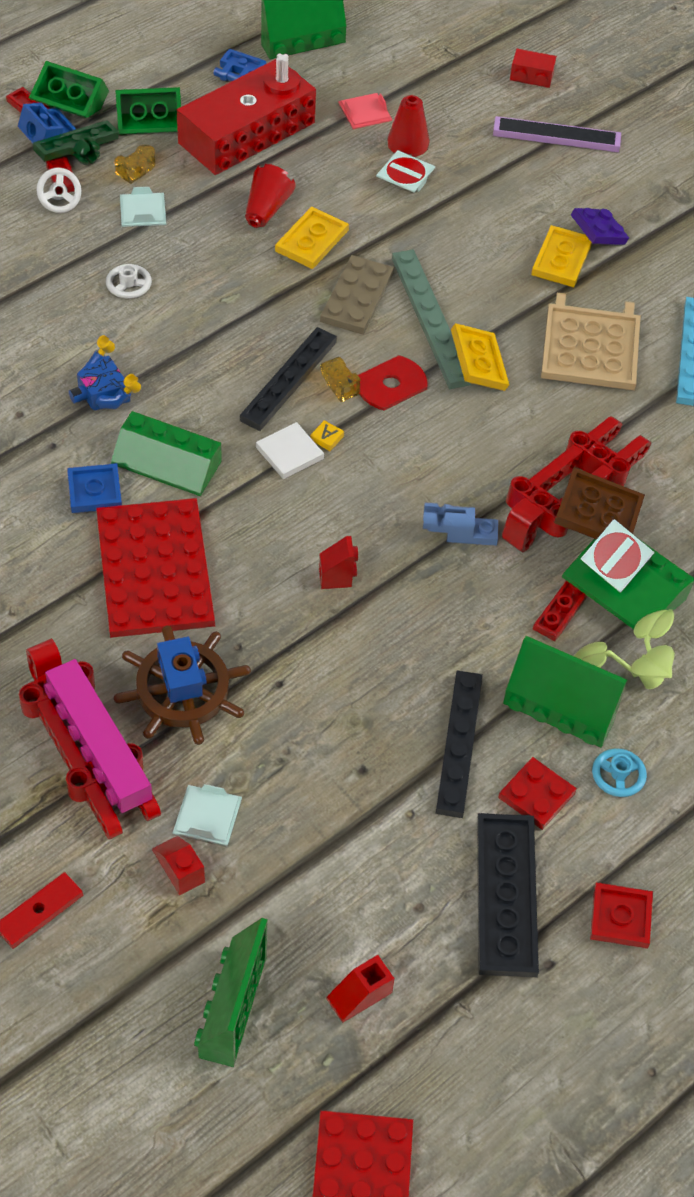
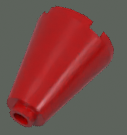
(409, 128)
(267, 194)

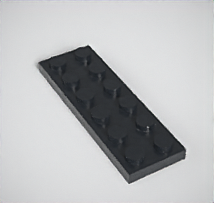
(507, 896)

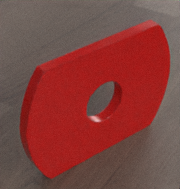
(407, 372)

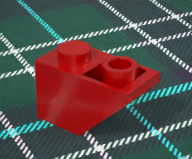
(338, 564)
(361, 988)

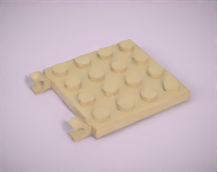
(591, 345)

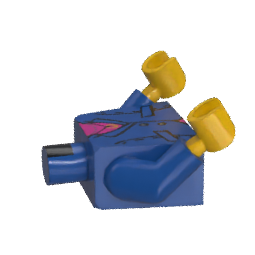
(102, 382)

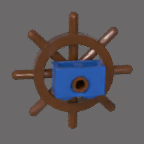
(184, 680)

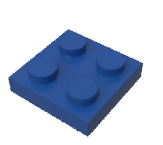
(94, 487)

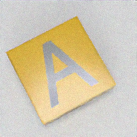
(327, 435)

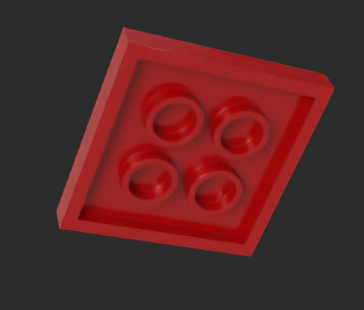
(362, 1156)

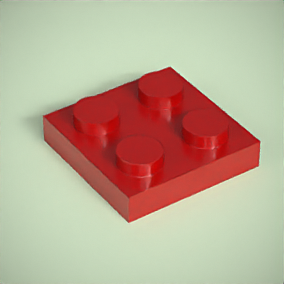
(537, 792)
(621, 915)

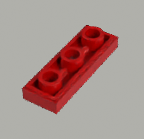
(560, 611)
(51, 899)

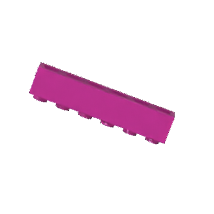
(98, 735)

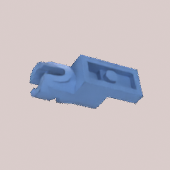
(460, 524)

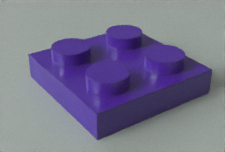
(600, 226)

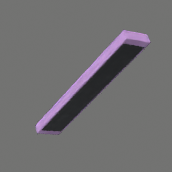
(557, 134)

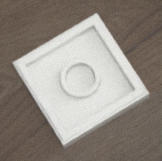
(290, 450)

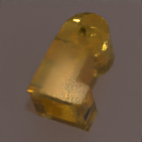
(135, 164)
(340, 377)

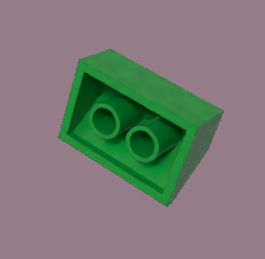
(69, 90)
(147, 110)

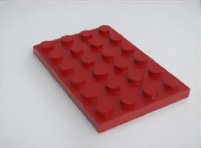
(154, 567)

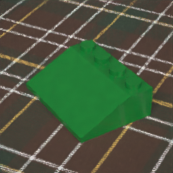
(301, 25)
(654, 588)
(564, 692)
(233, 996)

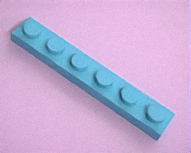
(685, 385)

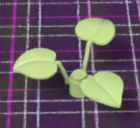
(652, 666)

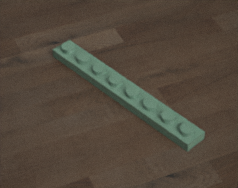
(430, 316)

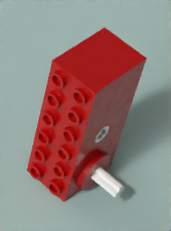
(246, 115)

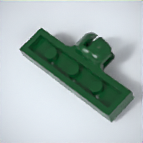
(80, 143)

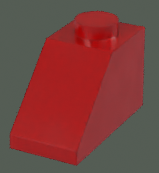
(180, 864)

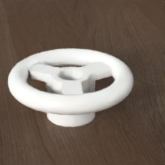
(43, 197)
(128, 278)

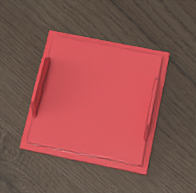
(365, 110)

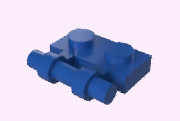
(236, 62)

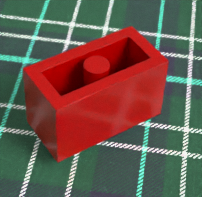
(533, 68)

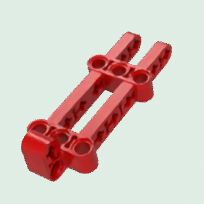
(537, 508)
(42, 659)

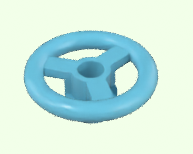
(622, 760)

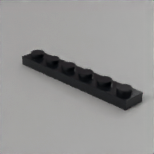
(288, 379)
(459, 744)

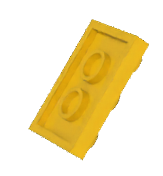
(311, 237)
(562, 256)
(479, 357)

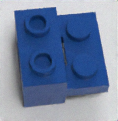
(41, 123)

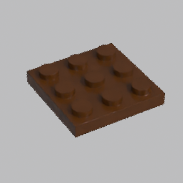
(595, 502)

